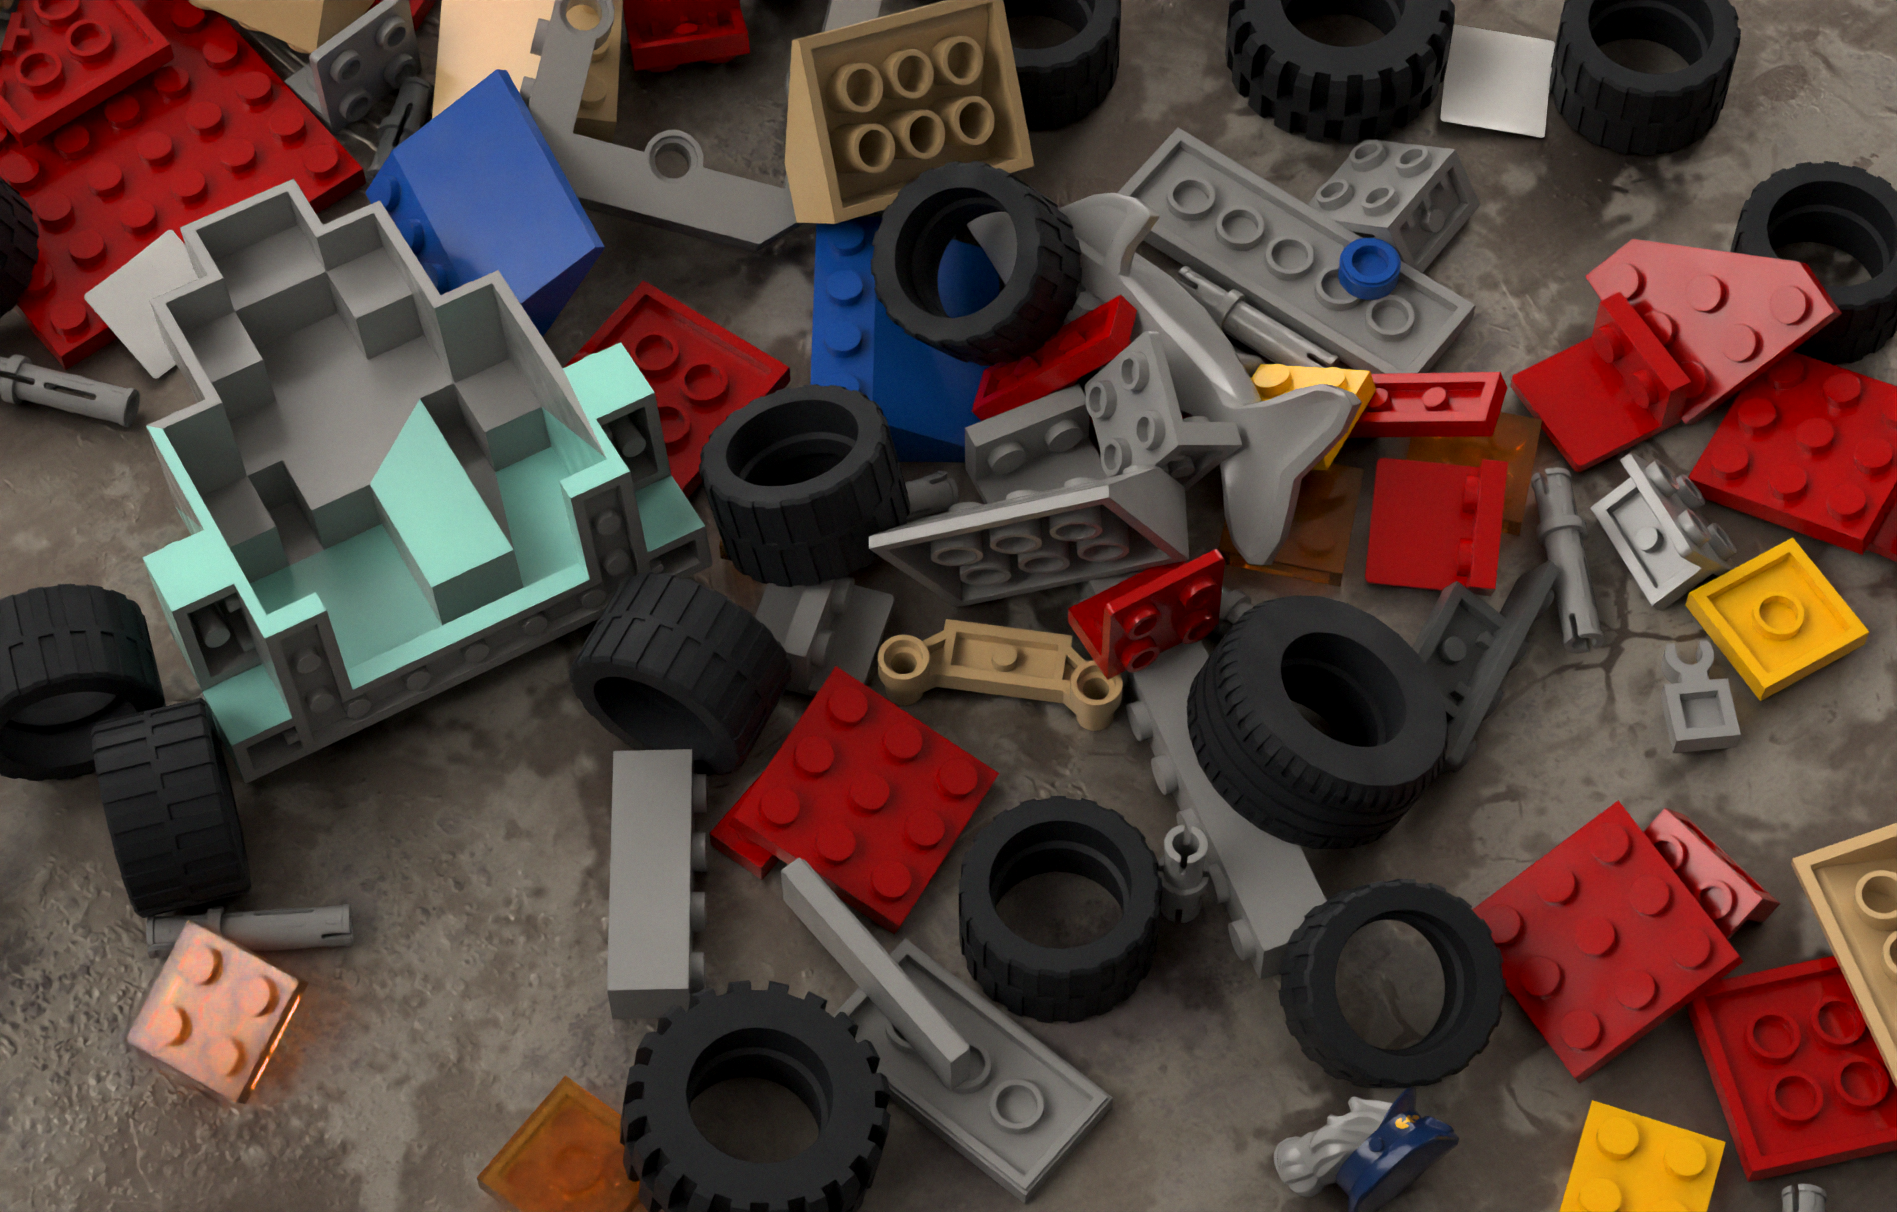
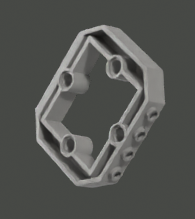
(626, 180)

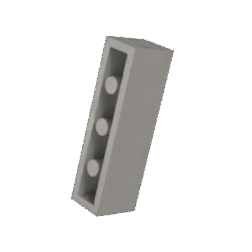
(654, 883)

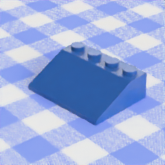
(489, 196)
(860, 348)

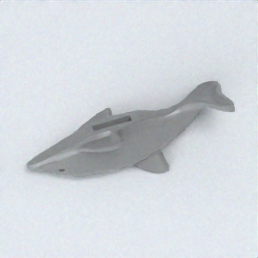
(1209, 375)

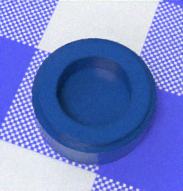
(1369, 268)

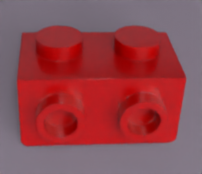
(683, 31)

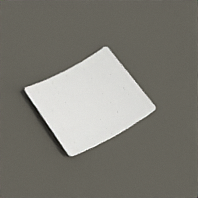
(1497, 81)
(125, 297)

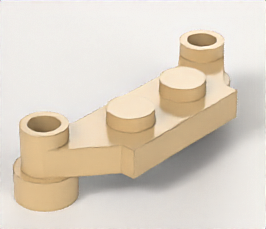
(1000, 663)

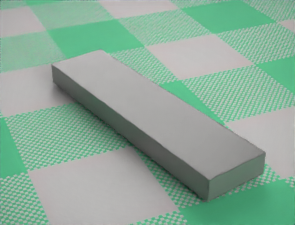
(876, 973)

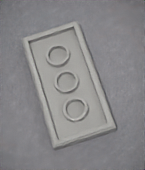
(1019, 1105)

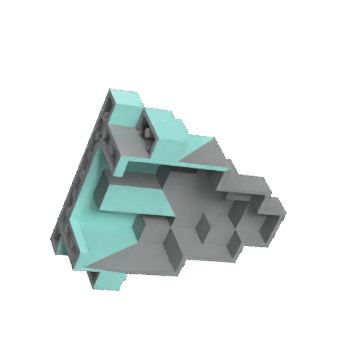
(384, 478)

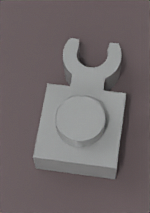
(1697, 709)

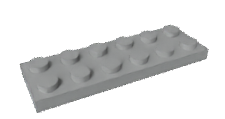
(1287, 260)

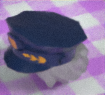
(1367, 1152)

